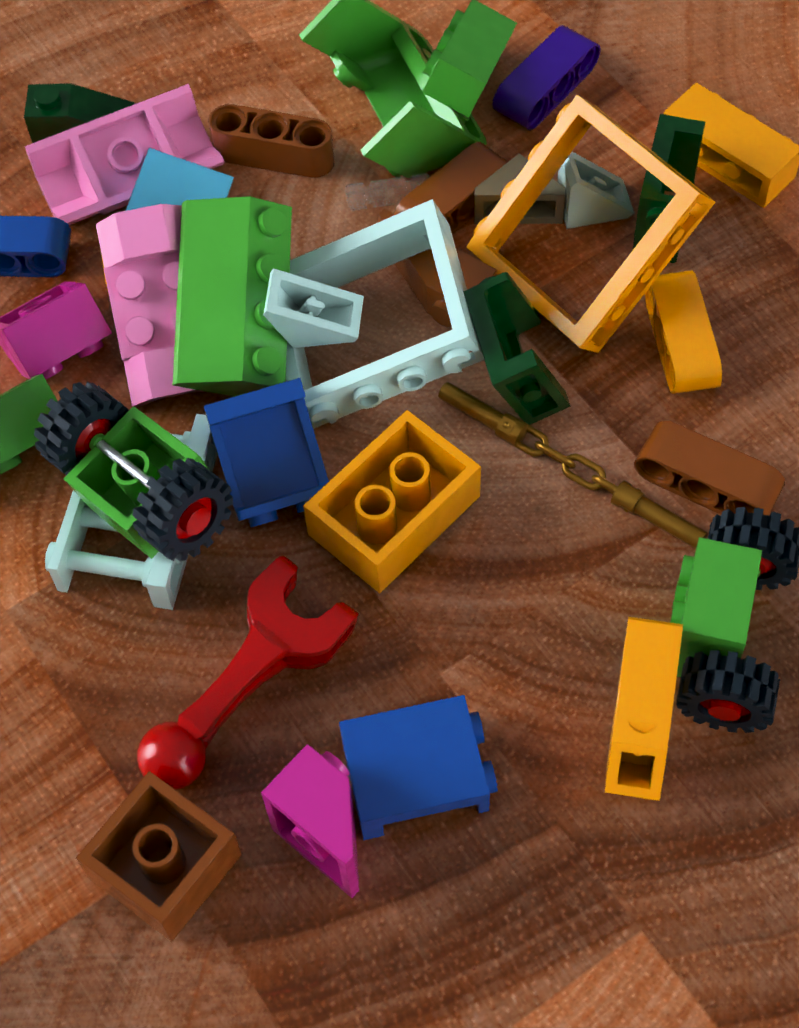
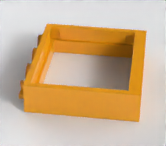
(642, 264)

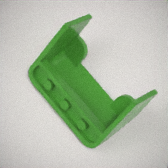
(388, 64)

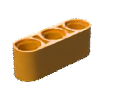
(683, 333)

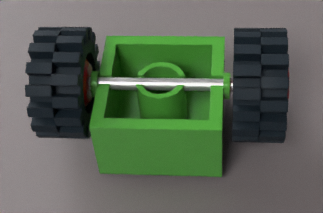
(133, 472)
(715, 609)

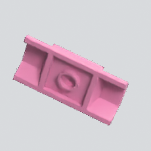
(99, 161)
(142, 285)

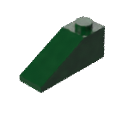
(65, 106)

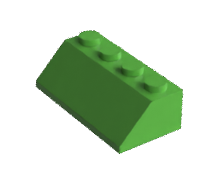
(222, 293)

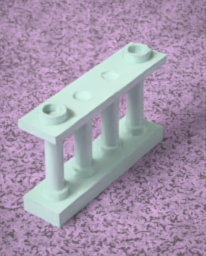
(157, 574)

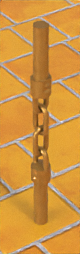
(624, 495)

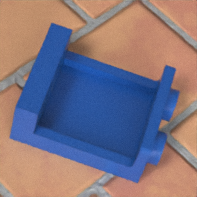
(267, 450)
(416, 763)

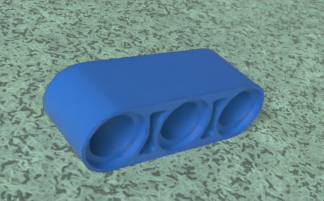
(33, 246)

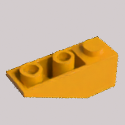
(643, 708)

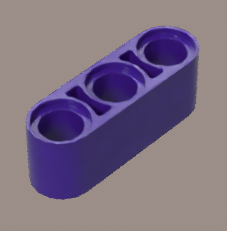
(546, 77)

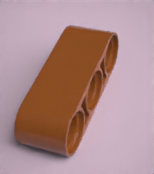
(272, 140)
(455, 185)
(707, 470)

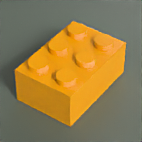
(393, 500)

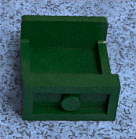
(678, 144)
(522, 379)

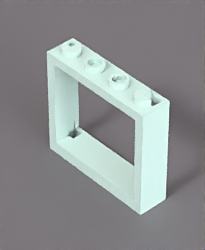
(410, 368)

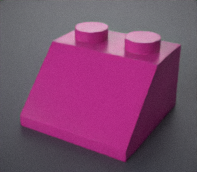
(53, 329)
(315, 814)

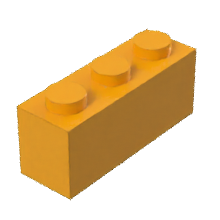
(739, 146)

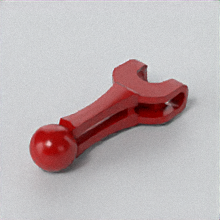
(274, 642)

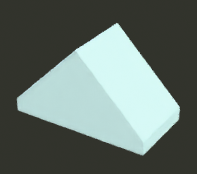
(592, 193)
(311, 311)

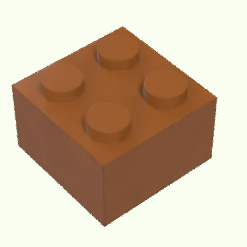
(160, 855)

